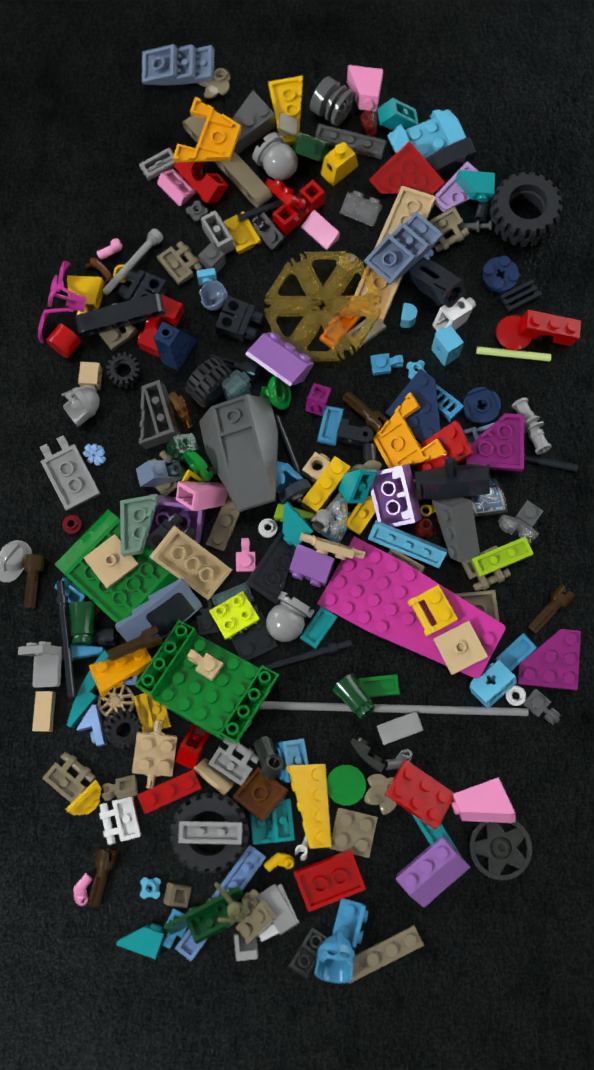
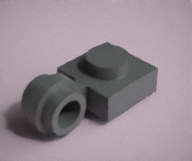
(537, 703)

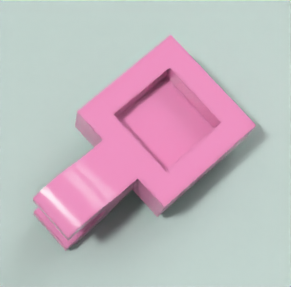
(245, 560)

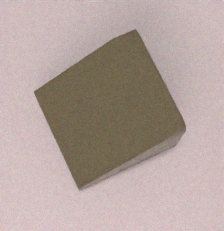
(287, 125)
(177, 895)

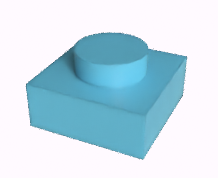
(206, 275)

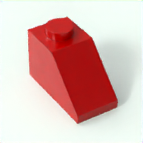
(192, 746)

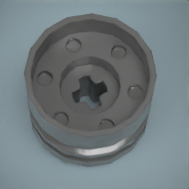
(332, 101)

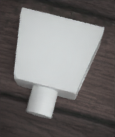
(454, 316)

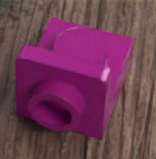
(317, 399)

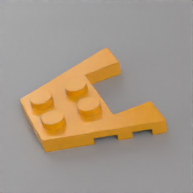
(216, 140)
(399, 444)

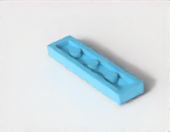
(407, 544)

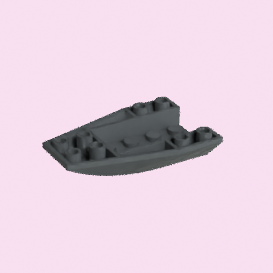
(243, 448)

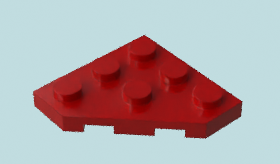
(409, 170)

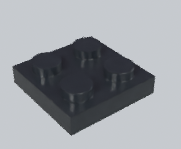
(254, 640)

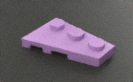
(452, 194)

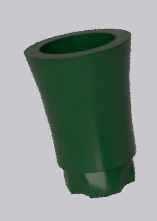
(82, 622)
(354, 696)

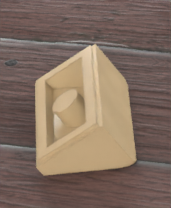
(44, 711)
(214, 777)

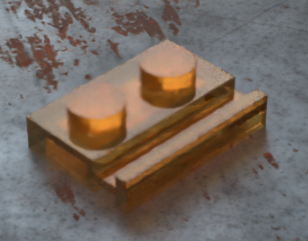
(180, 408)

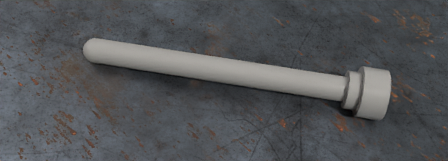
(154, 237)

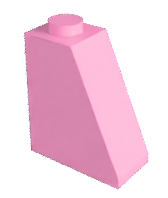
(366, 84)
(201, 494)
(484, 803)

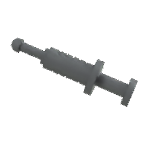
(475, 226)

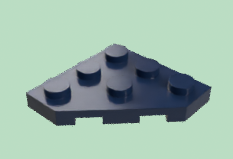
(425, 420)

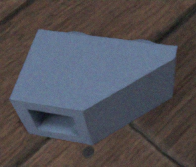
(158, 472)

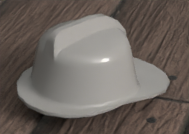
(12, 560)

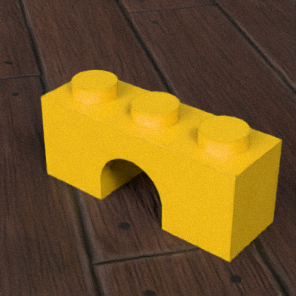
(323, 488)

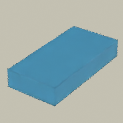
(330, 425)
(516, 652)

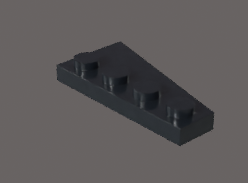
(272, 570)

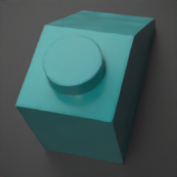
(396, 113)
(476, 184)
(357, 484)
(294, 525)
(144, 940)

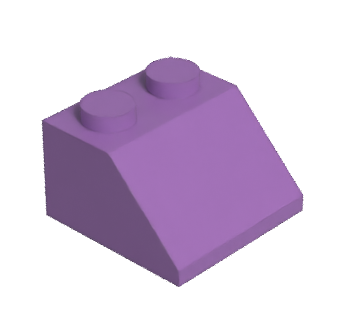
(311, 566)

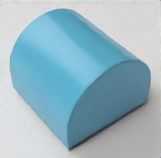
(408, 316)

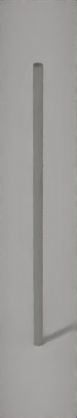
(398, 708)

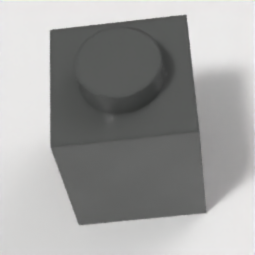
(212, 258)
(529, 513)

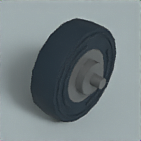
(294, 491)

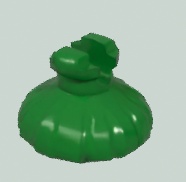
(277, 392)

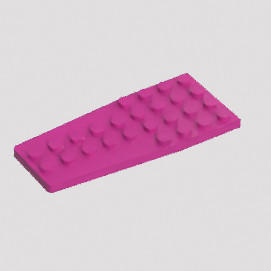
(375, 598)

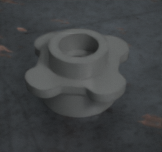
(197, 215)

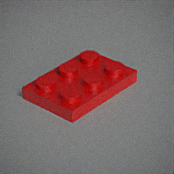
(454, 443)
(420, 794)
(329, 880)

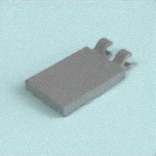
(69, 475)

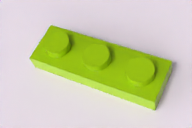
(502, 557)

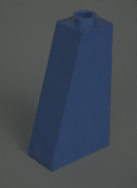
(173, 345)

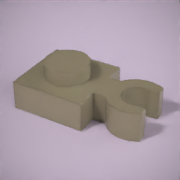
(123, 788)

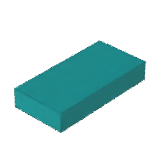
(318, 627)

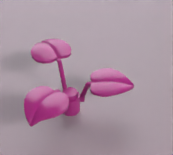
(74, 301)

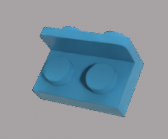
(292, 753)
(349, 920)

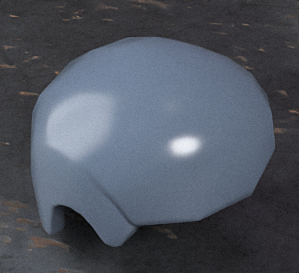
(213, 295)

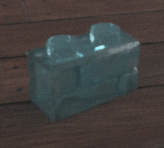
(236, 385)

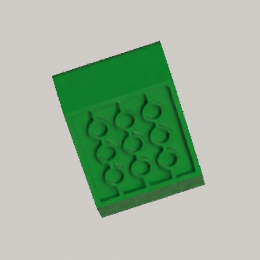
(126, 593)
(216, 706)

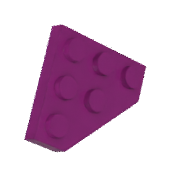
(501, 445)
(553, 663)

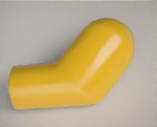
(279, 859)

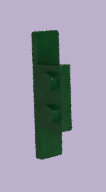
(204, 919)

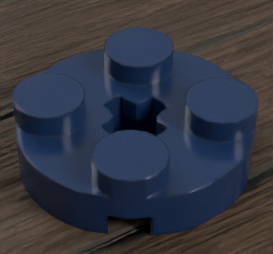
(498, 284)
(486, 397)

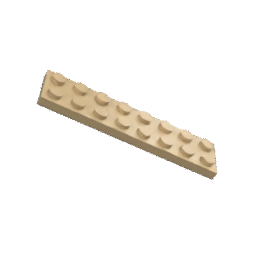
(405, 206)

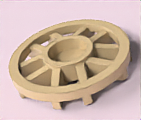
(116, 701)

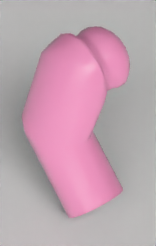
(115, 247)
(80, 890)

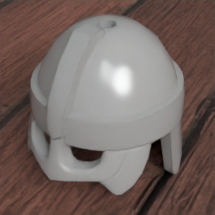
(82, 405)

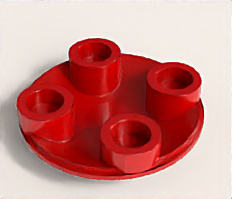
(508, 336)

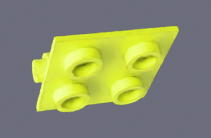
(234, 615)

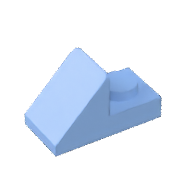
(94, 720)

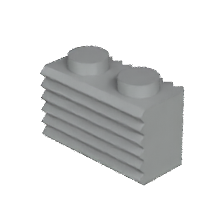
(217, 232)

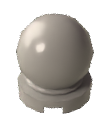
(276, 157)
(286, 620)

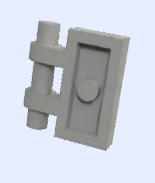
(230, 765)

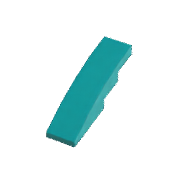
(85, 697)

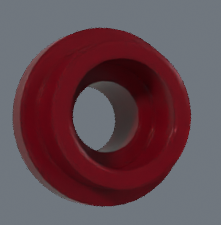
(77, 526)

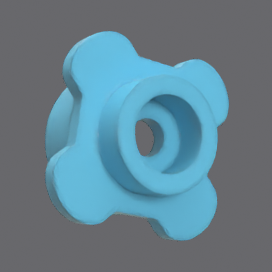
(412, 366)
(145, 882)

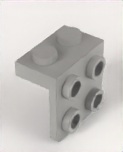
(46, 663)

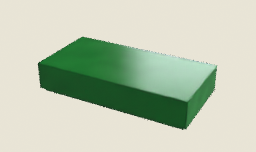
(380, 685)

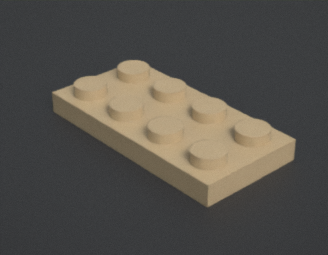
(191, 562)

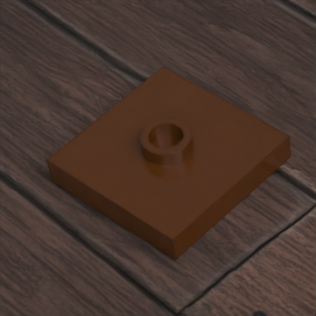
(260, 795)

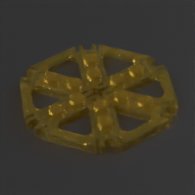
(331, 296)

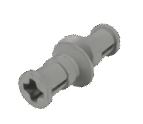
(531, 426)

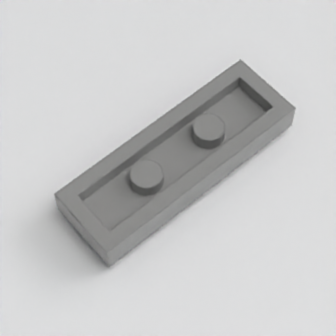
(210, 832)

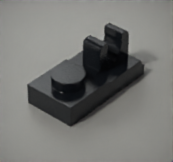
(268, 231)

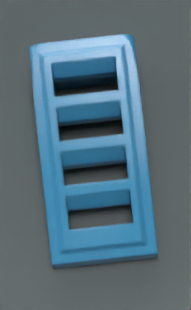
(458, 407)
(81, 651)

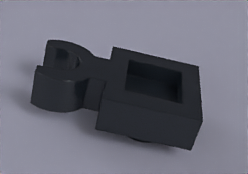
(205, 622)

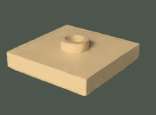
(109, 563)
(460, 648)

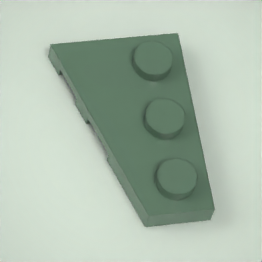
(135, 522)

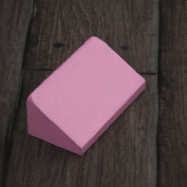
(175, 186)
(320, 230)

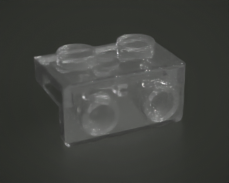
(361, 208)

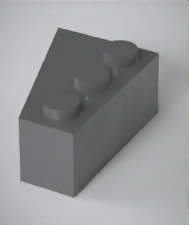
(255, 121)
(157, 416)
(458, 527)

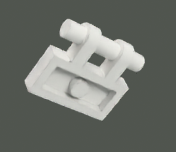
(126, 820)

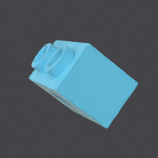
(447, 345)
(490, 693)

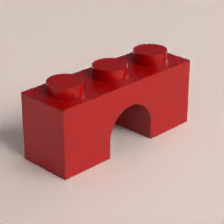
(209, 187)
(289, 217)
(173, 313)
(564, 329)
(170, 791)

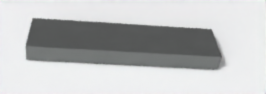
(357, 142)

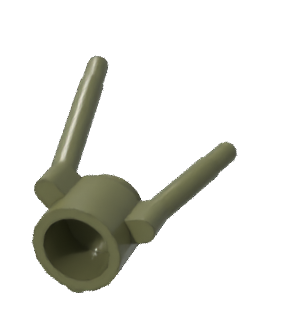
(236, 911)

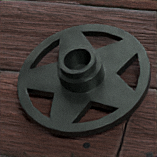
(500, 849)

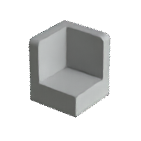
(245, 951)

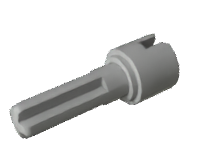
(322, 519)

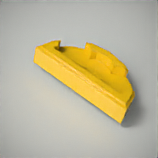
(86, 801)

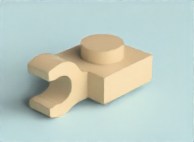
(207, 665)

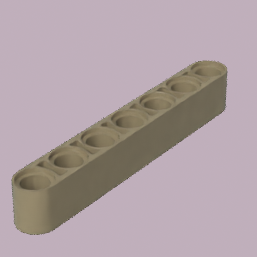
(235, 169)

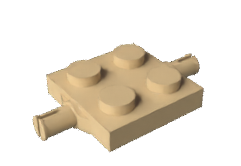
(324, 546)
(154, 754)

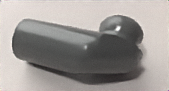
(405, 754)

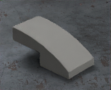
(400, 728)
(285, 918)

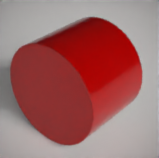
(63, 340)

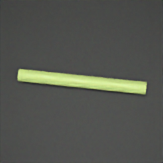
(513, 353)

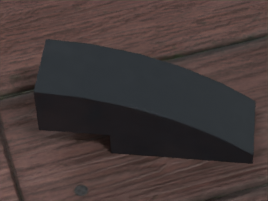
(452, 155)

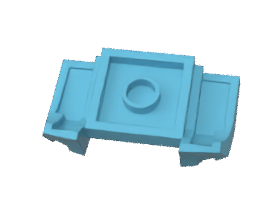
(430, 135)

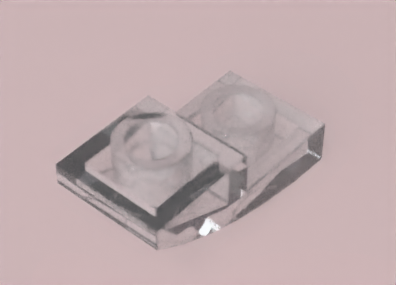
(339, 511)
(511, 524)

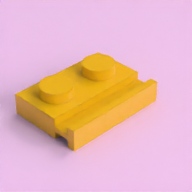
(242, 233)
(148, 711)

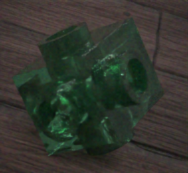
(179, 444)

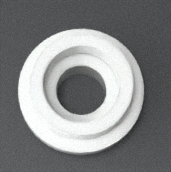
(270, 533)
(522, 696)

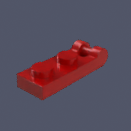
(285, 193)

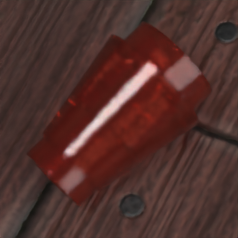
(369, 122)
(424, 532)

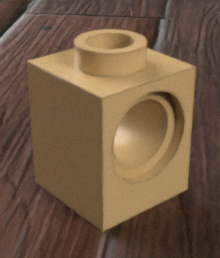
(90, 374)
(312, 474)

